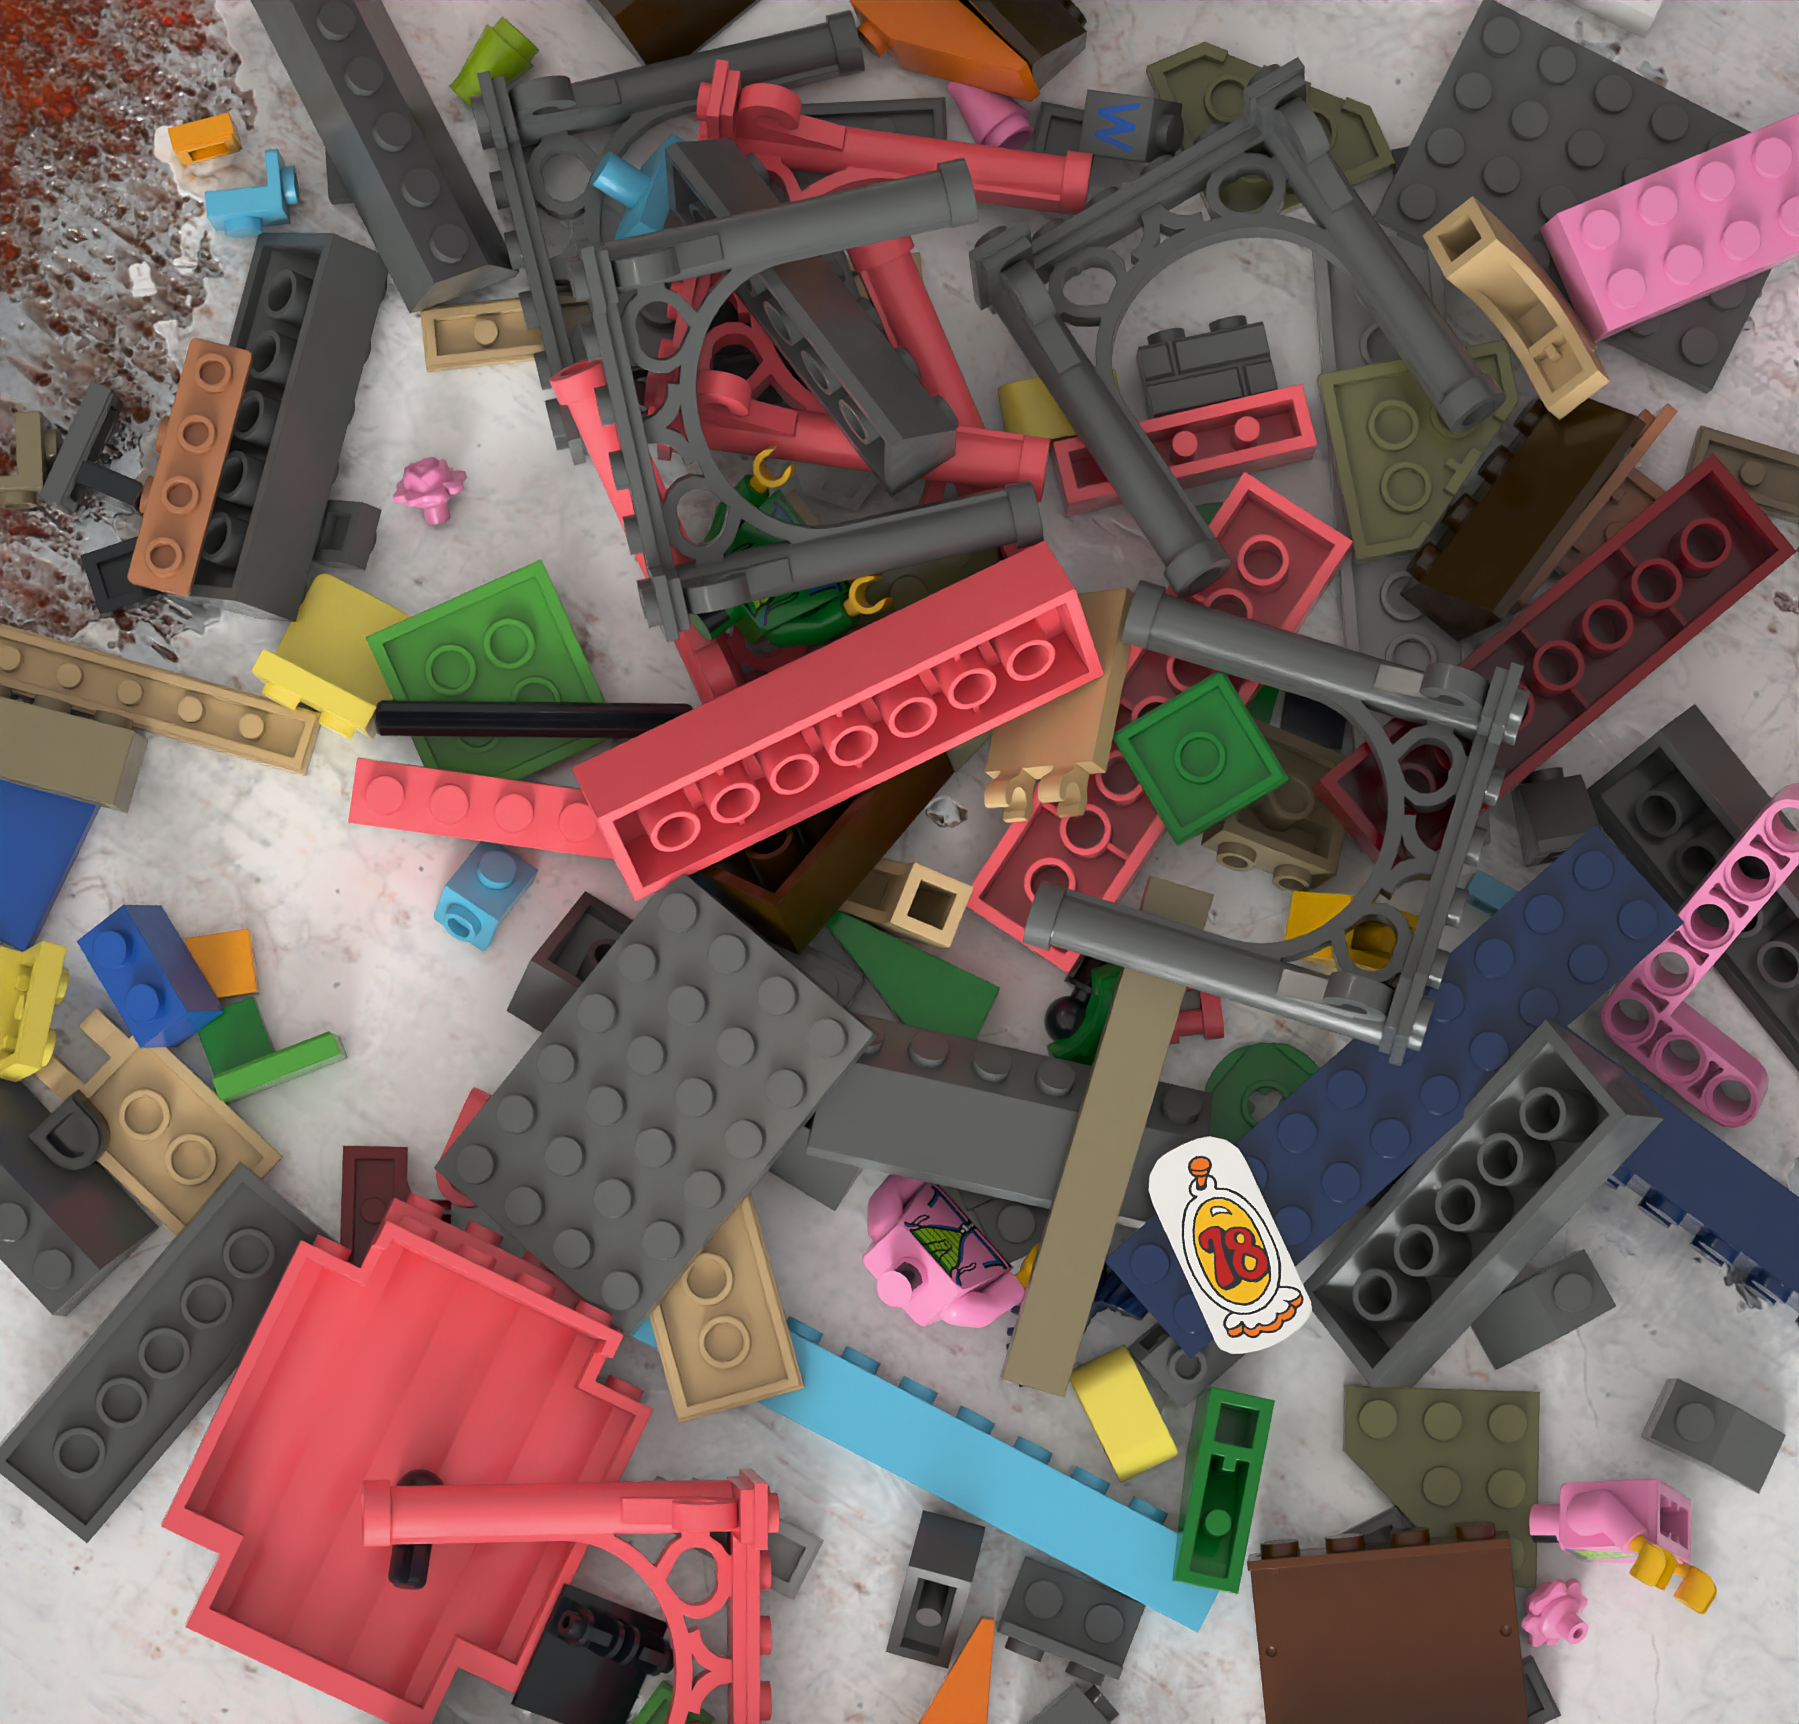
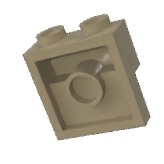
(1288, 828)

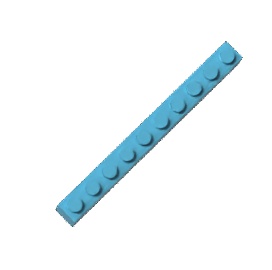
(986, 1476)

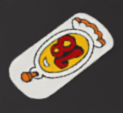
(1228, 1245)

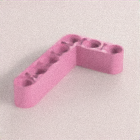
(1701, 947)

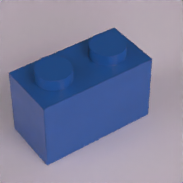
(150, 976)

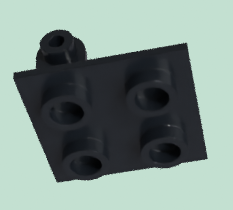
(592, 1660)

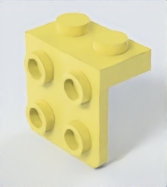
(328, 658)
(28, 991)

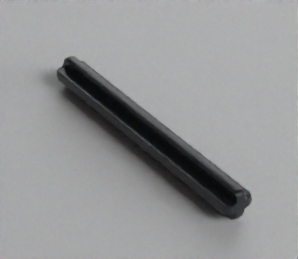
(522, 718)

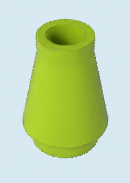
(498, 50)

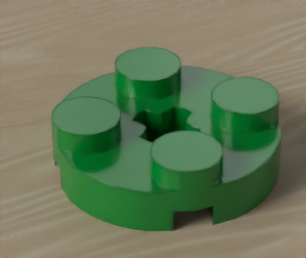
(1248, 1070)

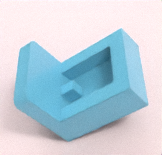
(247, 210)
(483, 893)

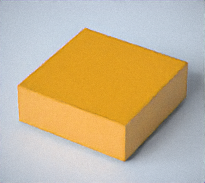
(205, 139)
(226, 962)

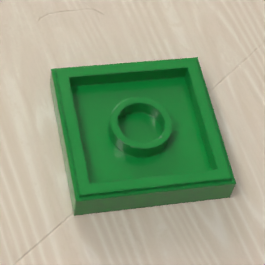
(1200, 757)

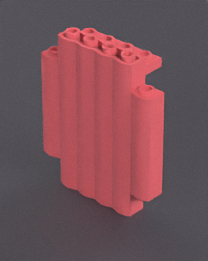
(365, 1372)

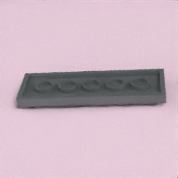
(156, 1356)

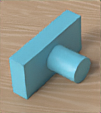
(641, 190)

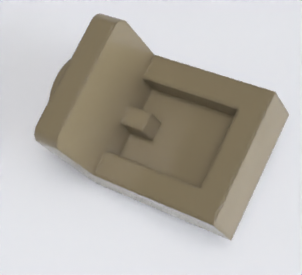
(35, 455)

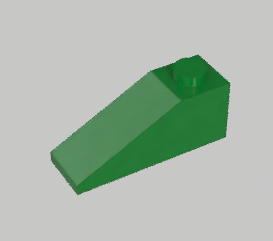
(915, 983)
(1220, 1488)

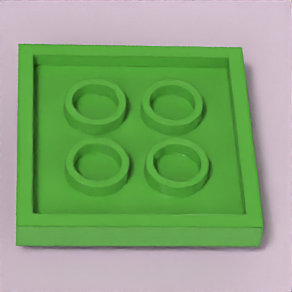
(490, 646)

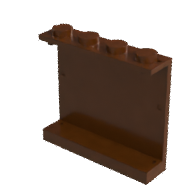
(1390, 1629)

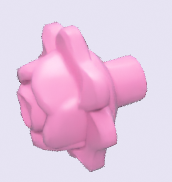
(430, 486)
(1555, 1613)

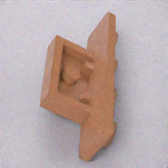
(189, 468)
(1613, 506)

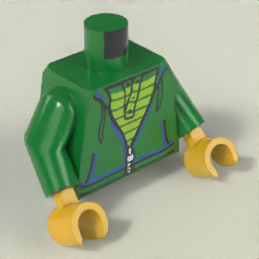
(793, 618)

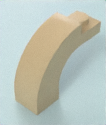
(1522, 303)
(910, 902)

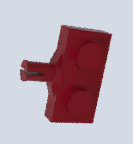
(369, 1184)

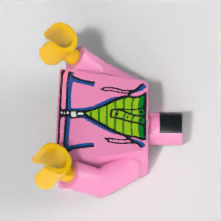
(937, 1258)
(1628, 1523)

